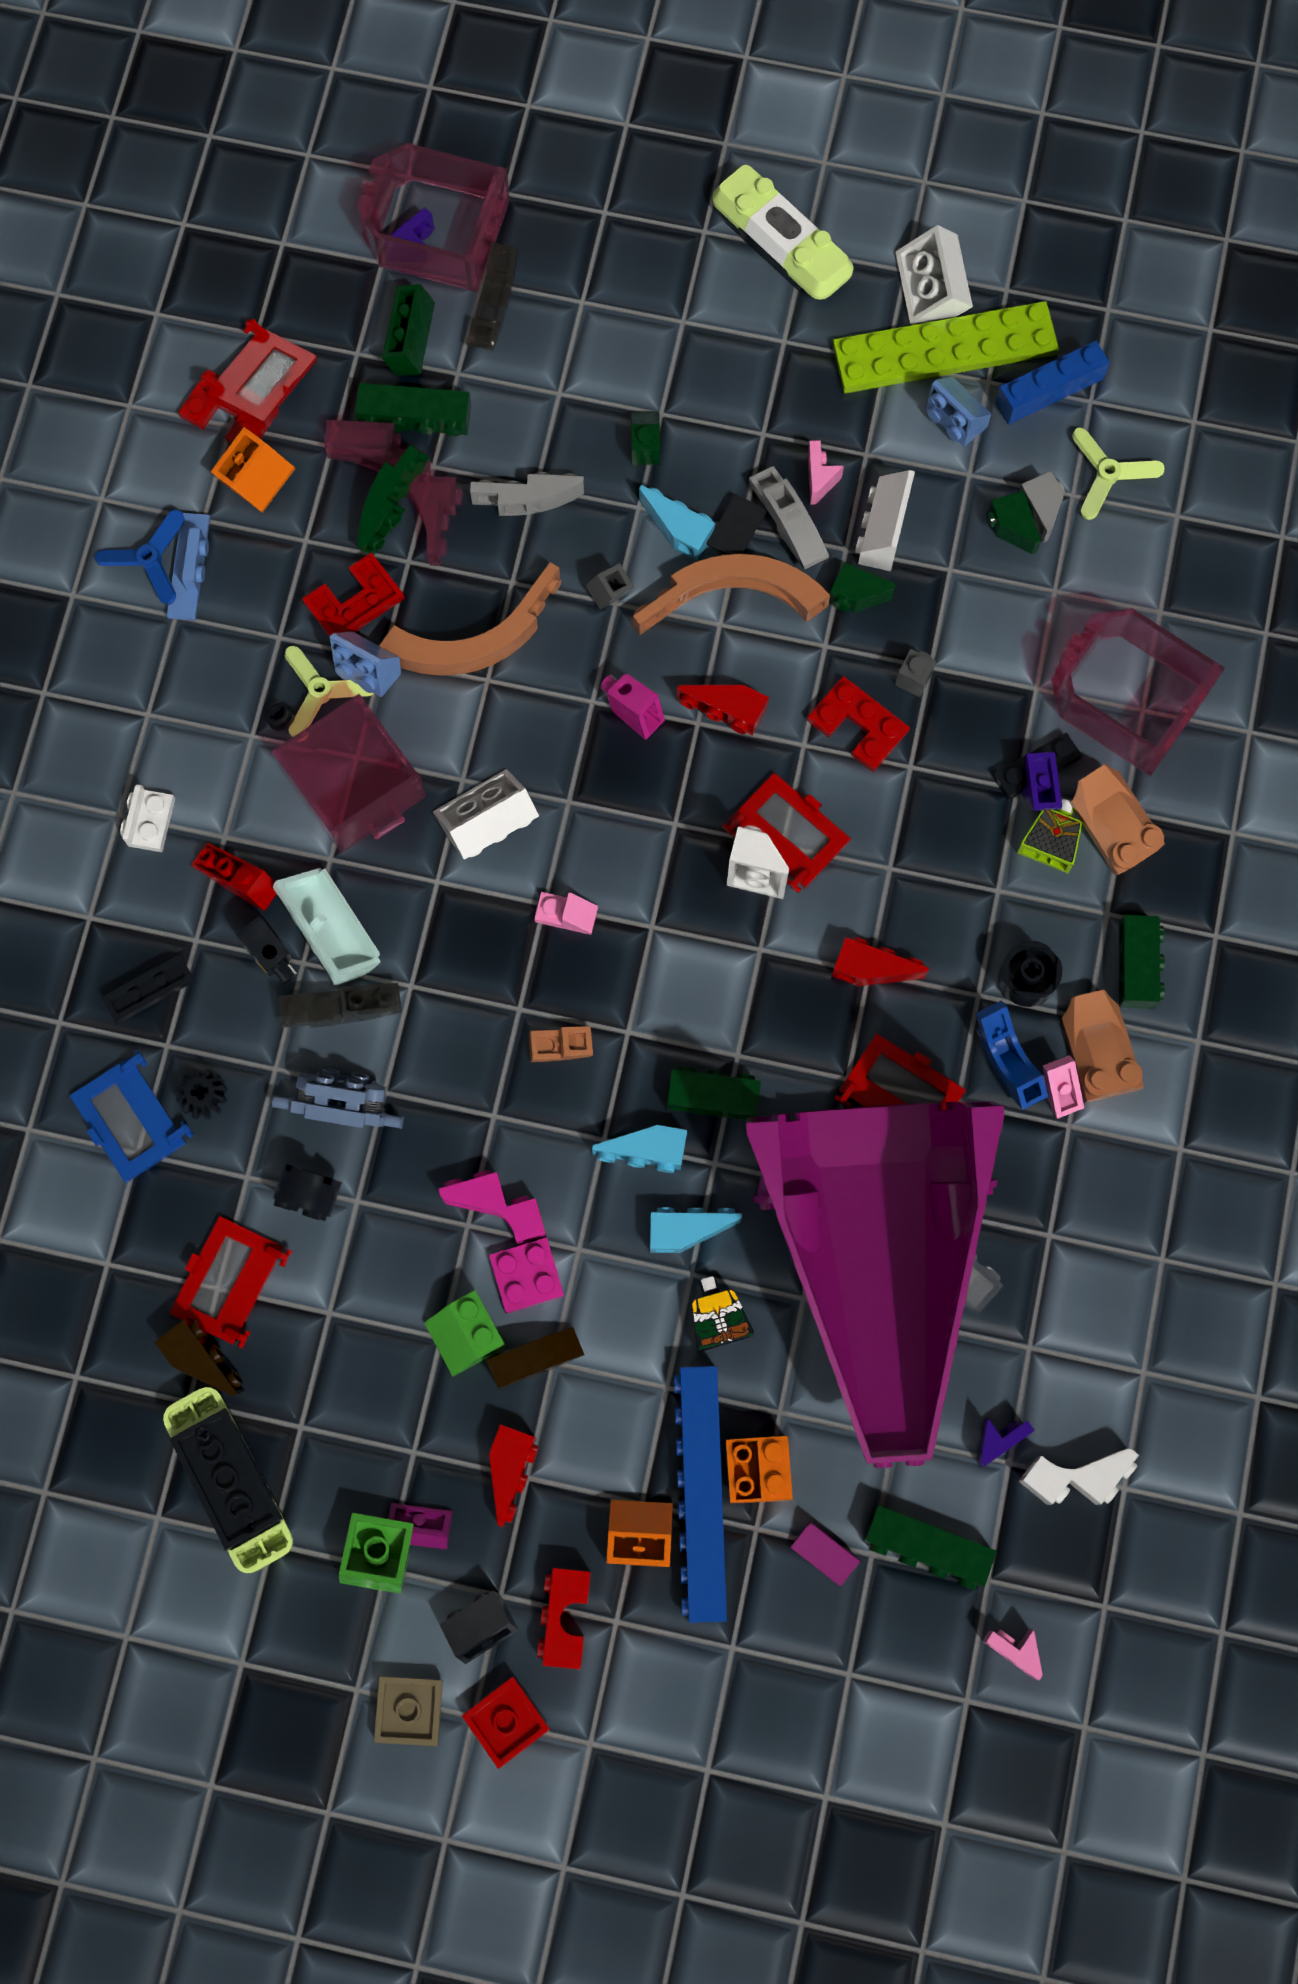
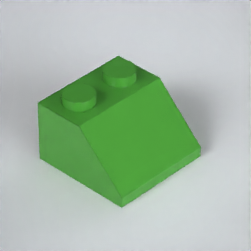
(464, 1333)
(376, 1553)

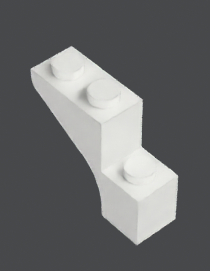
(1093, 1480)

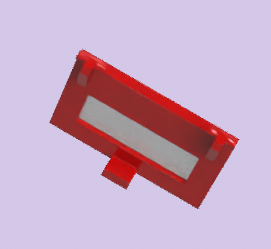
(260, 374)
(795, 826)
(895, 1077)
(227, 1280)

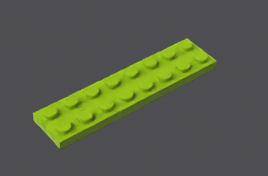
(945, 347)

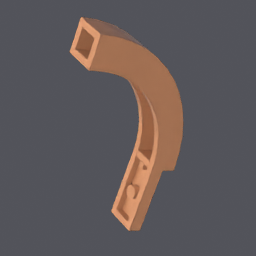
(735, 571)
(480, 651)

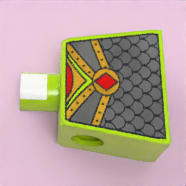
(1053, 838)

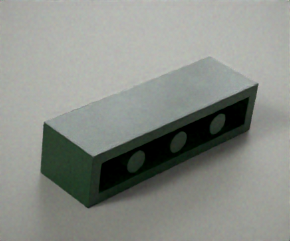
(415, 408)
(929, 1546)

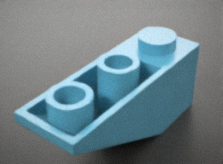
(681, 527)
(652, 1146)
(680, 1231)

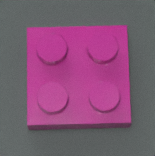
(526, 1275)

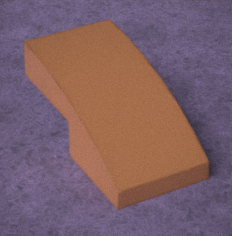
(560, 1044)

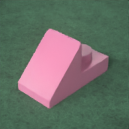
(821, 477)
(566, 912)
(1063, 1086)
(1024, 1656)

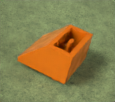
(252, 470)
(759, 1469)
(639, 1533)

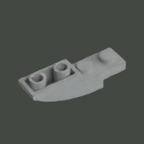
(538, 495)
(790, 517)

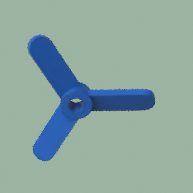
(153, 565)

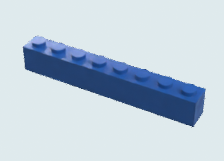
(702, 1495)

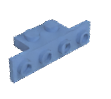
(189, 566)

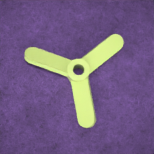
(1103, 480)
(313, 681)

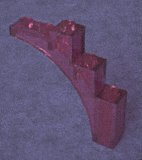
(377, 443)

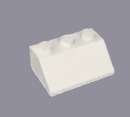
(934, 277)
(885, 520)
(486, 814)
(757, 864)

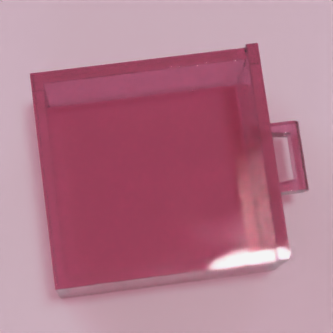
(350, 774)

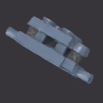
(339, 1100)

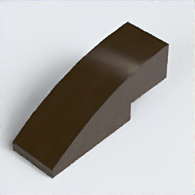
(535, 1358)

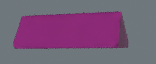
(430, 1524)
(825, 1554)

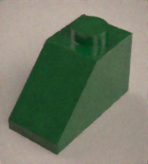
(645, 438)
(1014, 521)
(859, 590)

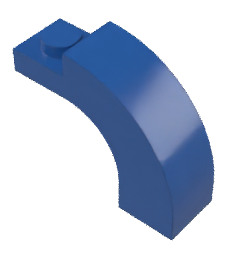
(1007, 1057)

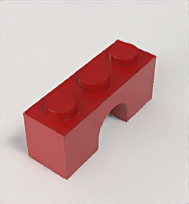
(559, 1646)

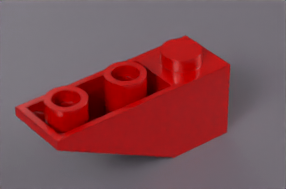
(732, 704)
(236, 875)
(871, 966)
(508, 1462)

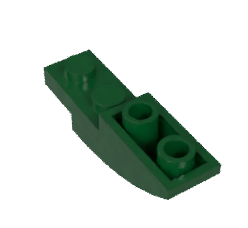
(381, 507)

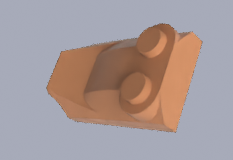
(1115, 819)
(1100, 1047)

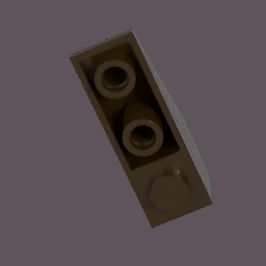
(193, 1354)

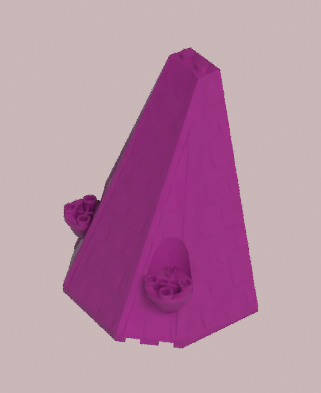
(885, 1244)

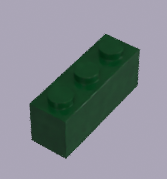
(408, 330)
(1140, 961)
(713, 1093)

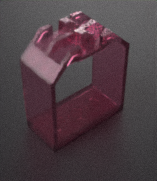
(442, 170)
(1156, 643)

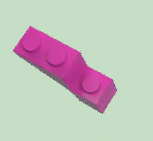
(486, 1196)

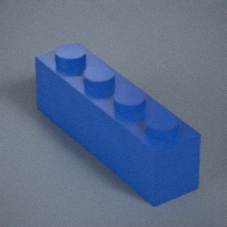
(1052, 382)

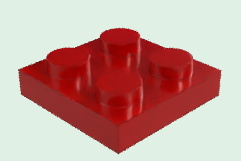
(506, 1722)

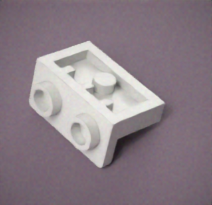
(147, 819)

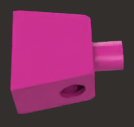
(634, 704)

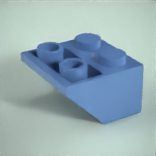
(956, 410)
(364, 662)

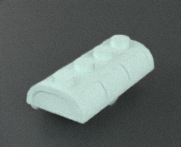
(328, 925)

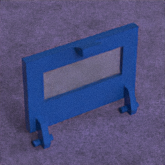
(128, 1119)

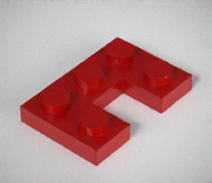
(200, 409)
(376, 598)
(850, 702)

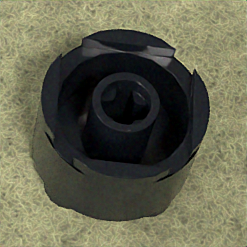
(1044, 967)
(306, 1190)

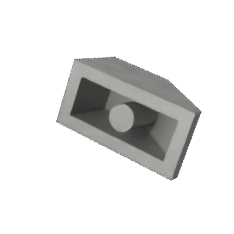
(1044, 499)

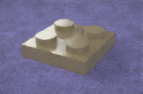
(408, 1711)

